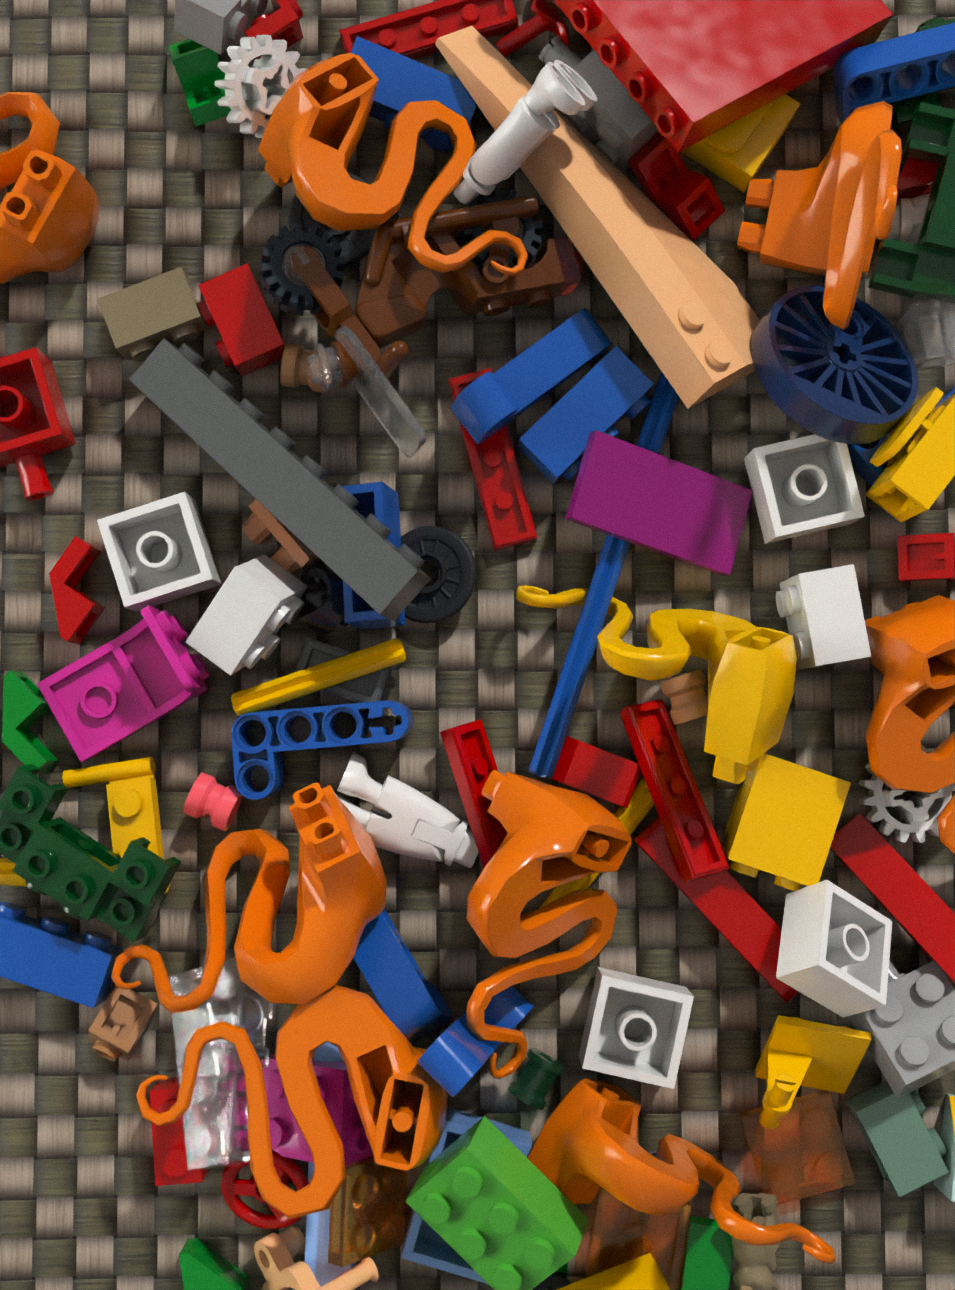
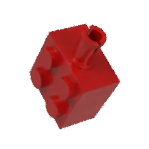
(31, 418)

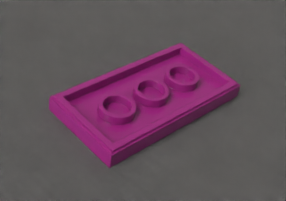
(659, 503)

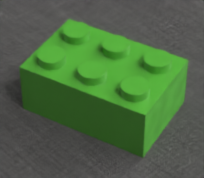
(498, 1210)

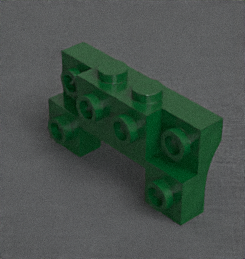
(929, 265)
(76, 868)

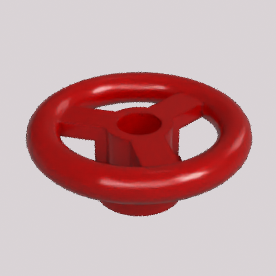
(232, 1188)

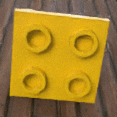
(806, 1056)

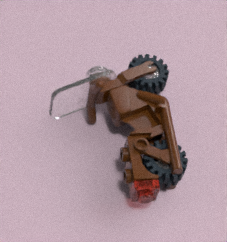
(308, 272)

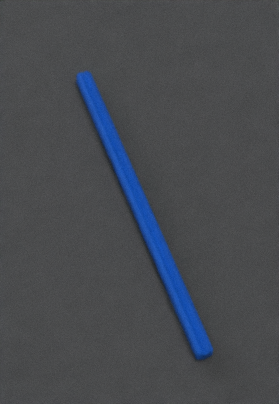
(596, 605)

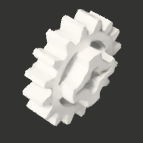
(256, 89)
(912, 811)

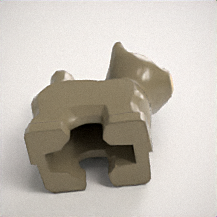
(756, 1261)

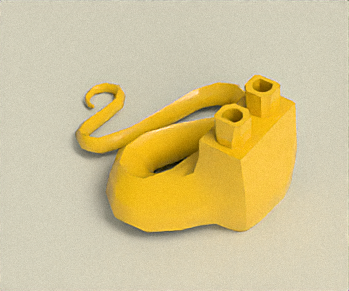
(747, 671)

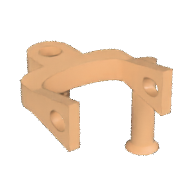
(276, 1256)

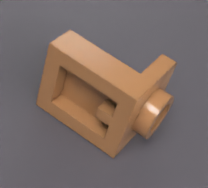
(121, 1024)

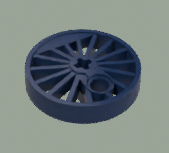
(837, 383)

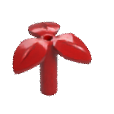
(546, 20)

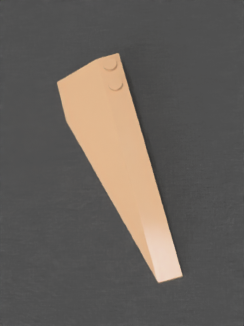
(655, 275)

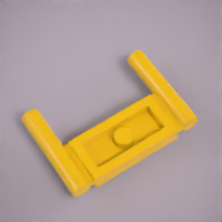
(130, 799)

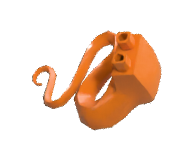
(317, 133)
(52, 204)
(831, 213)
(918, 685)
(548, 842)
(337, 896)
(393, 1094)
(595, 1145)

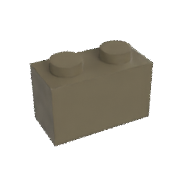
(152, 311)

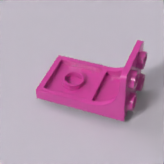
(125, 684)
(339, 1101)

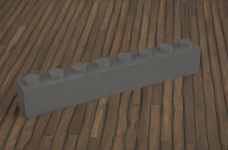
(280, 480)

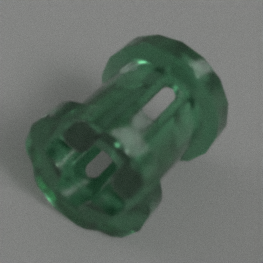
(536, 1078)

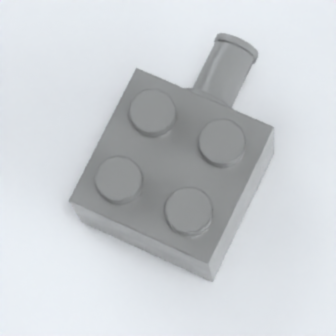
(615, 121)
(914, 1030)

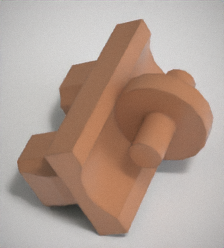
(263, 524)

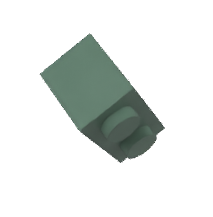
(898, 1137)

